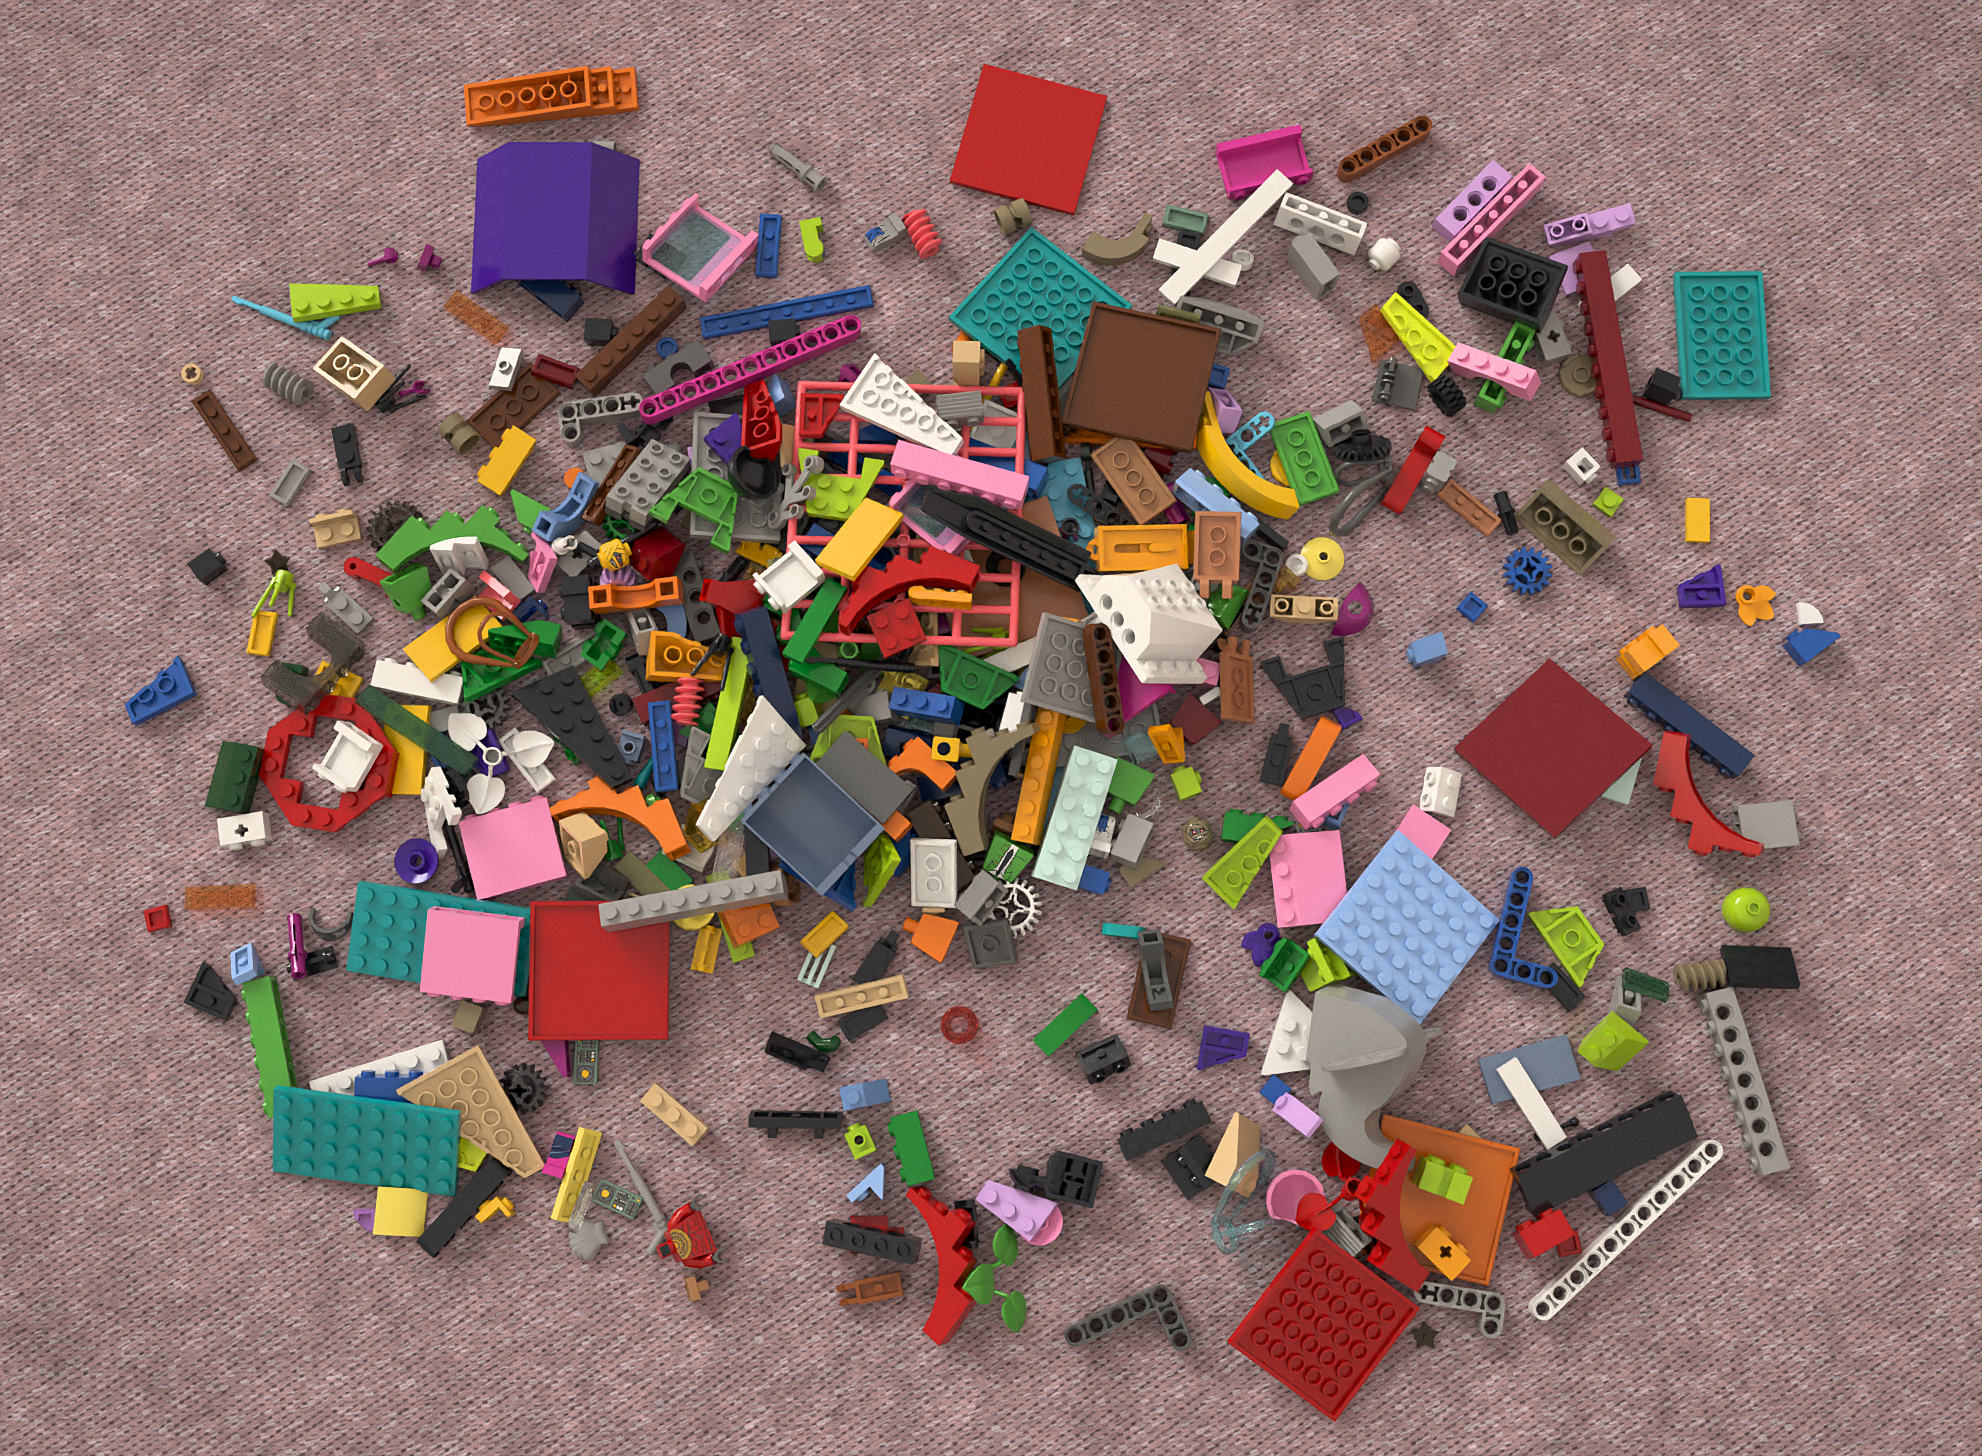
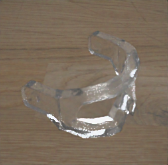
(1151, 814)

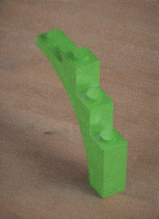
(416, 538)

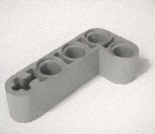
(602, 414)
(1457, 1301)

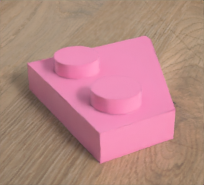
(541, 564)

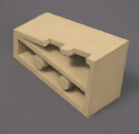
(968, 363)

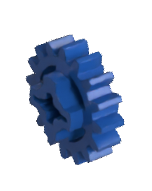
(1526, 560)

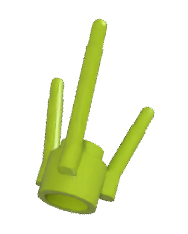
(281, 583)
(997, 633)

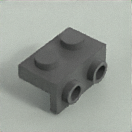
(602, 885)

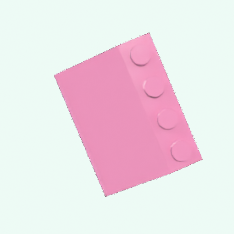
(1307, 877)

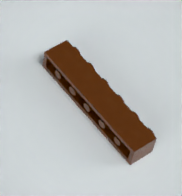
(631, 341)
(1041, 394)

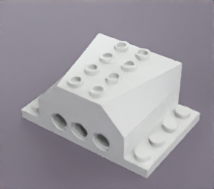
(1154, 622)

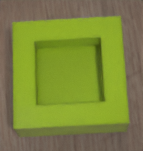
(1607, 502)

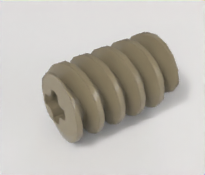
(1700, 974)

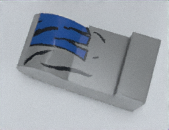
(885, 233)

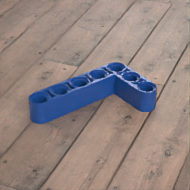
(1513, 935)

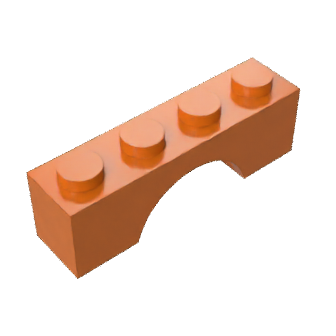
(655, 594)

